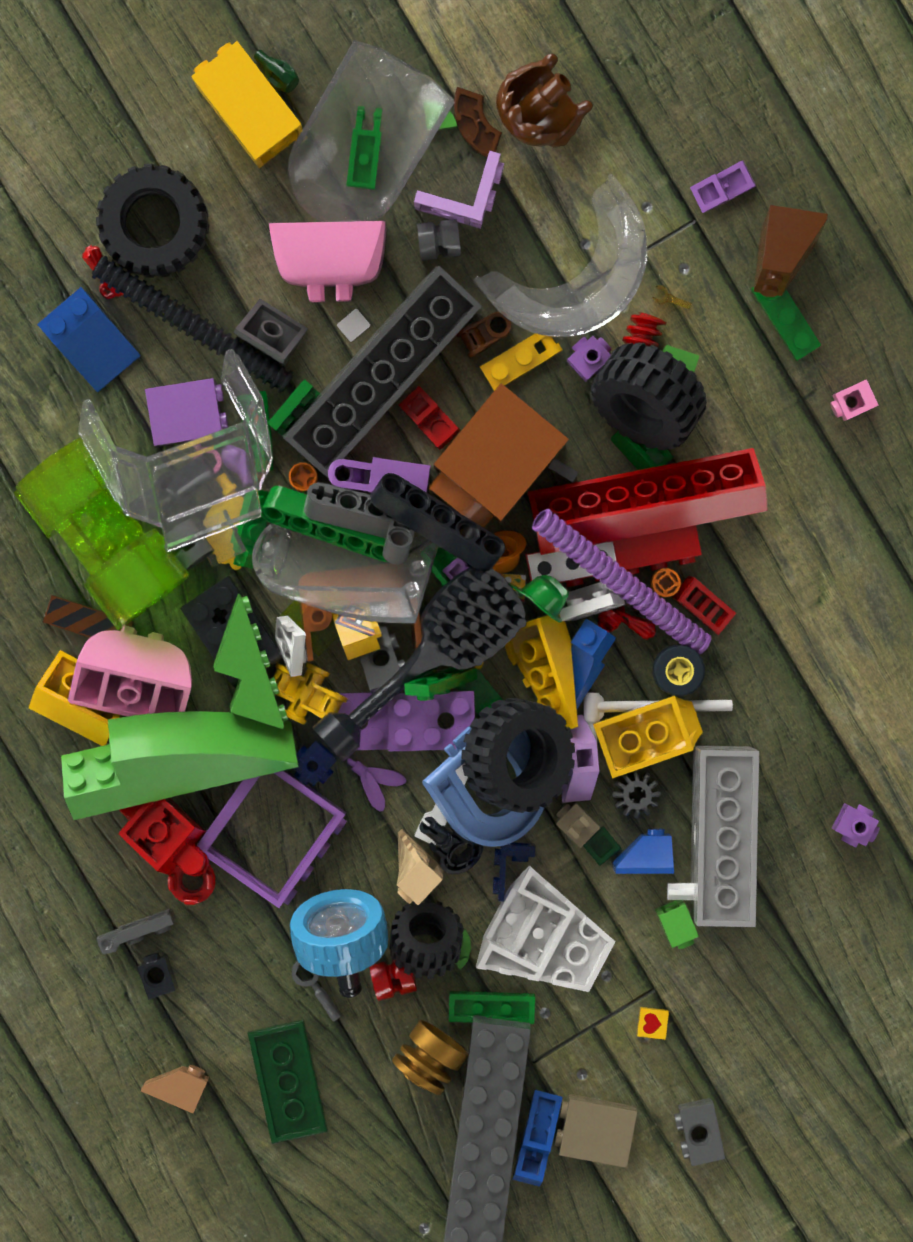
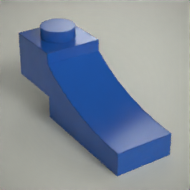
(588, 651)
(537, 1138)

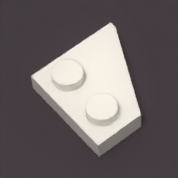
(291, 644)

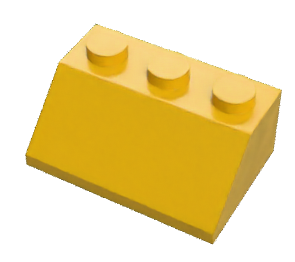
(52, 702)

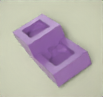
(723, 186)

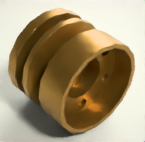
(429, 1058)

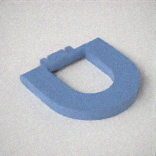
(462, 811)

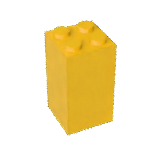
(247, 103)

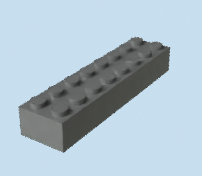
(382, 370)
(487, 1130)

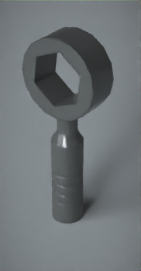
(320, 992)

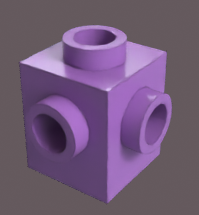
(580, 362)
(846, 822)

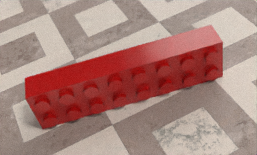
(656, 498)

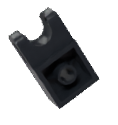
(201, 614)

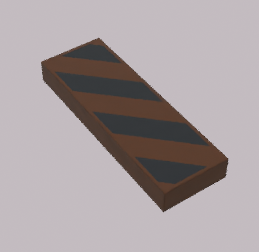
(77, 617)

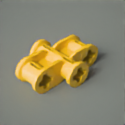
(307, 693)

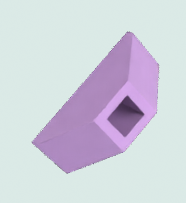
(586, 764)

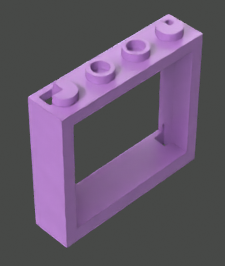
(304, 868)

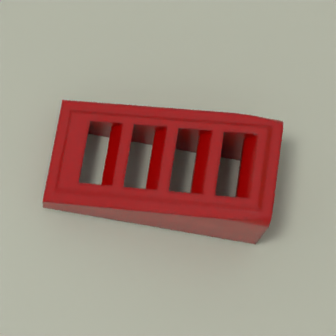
(685, 590)

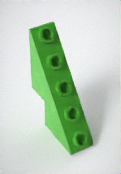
(241, 659)

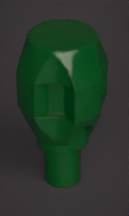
(278, 72)

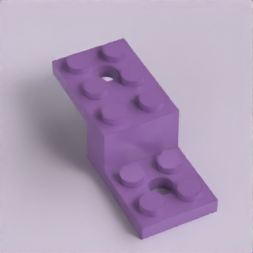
(412, 723)

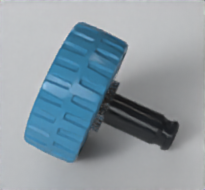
(339, 936)

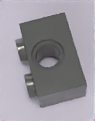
(378, 675)
(710, 1146)

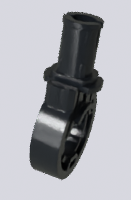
(448, 843)

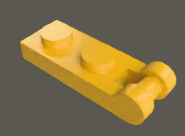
(519, 360)

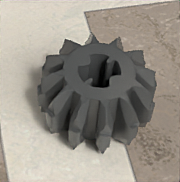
(629, 787)

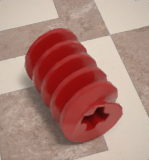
(644, 329)

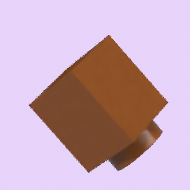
(495, 458)

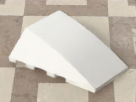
(543, 937)

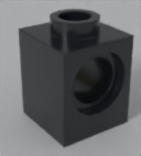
(157, 988)

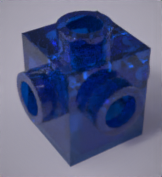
(322, 756)

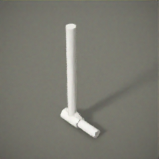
(596, 707)

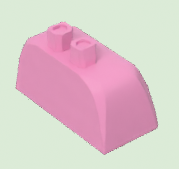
(329, 255)
(131, 674)

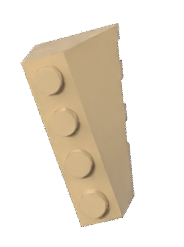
(417, 870)

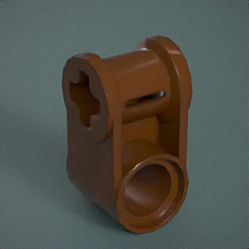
(483, 334)

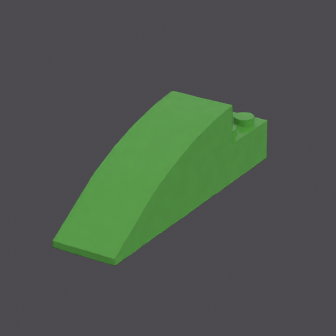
(172, 756)

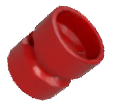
(390, 979)

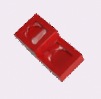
(429, 417)

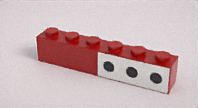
(630, 553)

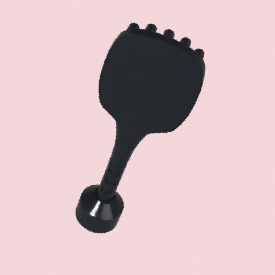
(459, 628)

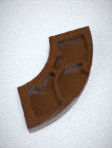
(473, 123)

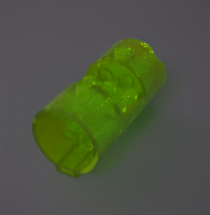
(124, 563)

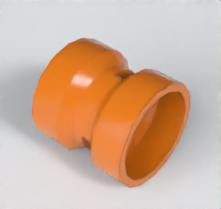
(303, 476)
(661, 581)

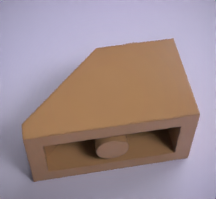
(178, 1087)

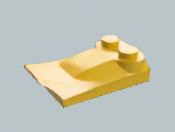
(648, 735)

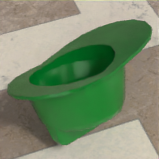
(546, 594)

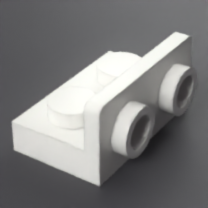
(590, 601)

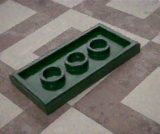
(287, 1081)

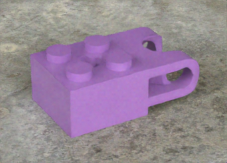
(367, 475)

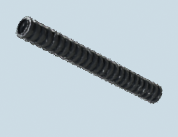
(190, 323)

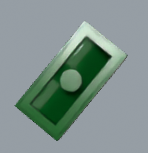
(640, 455)

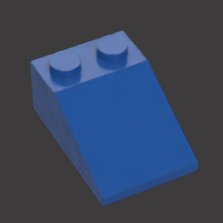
(89, 339)

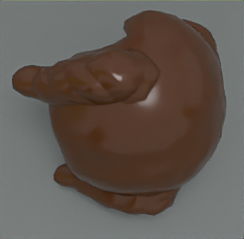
(537, 105)

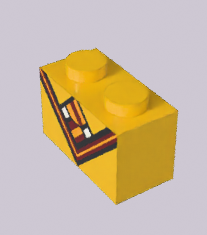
(357, 635)

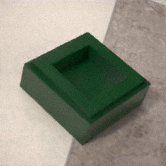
(602, 846)

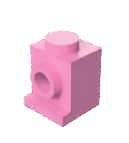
(863, 396)

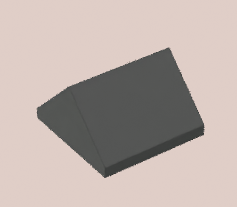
(271, 332)

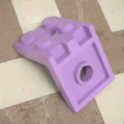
(464, 213)

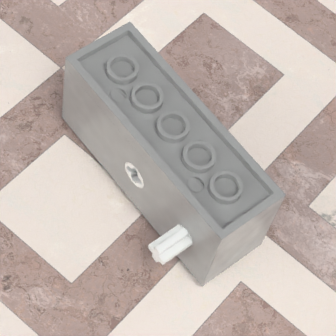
(723, 837)

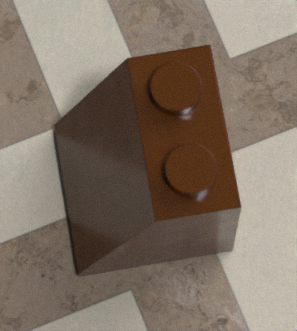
(784, 246)

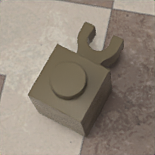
(576, 823)

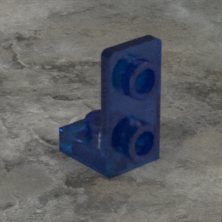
(520, 853)

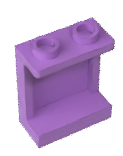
(185, 411)

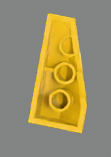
(546, 662)

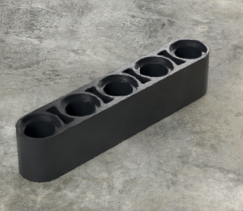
(437, 522)

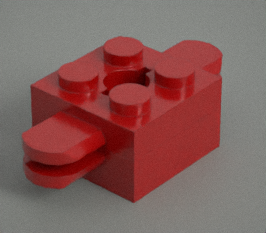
(165, 837)

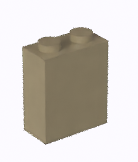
(596, 1130)

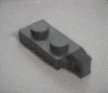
(135, 931)

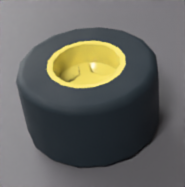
(687, 671)

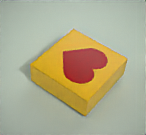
(652, 1023)

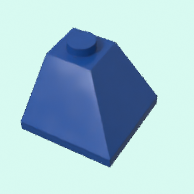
(647, 855)

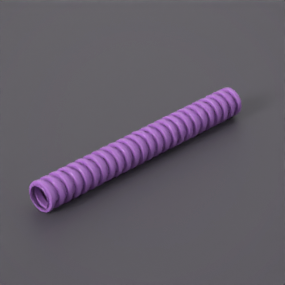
(620, 581)

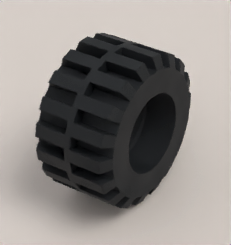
(422, 957)

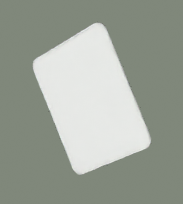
(353, 325)

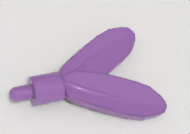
(371, 777)

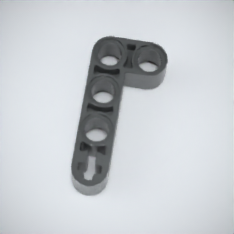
(356, 512)

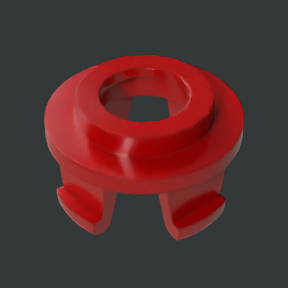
(187, 896)

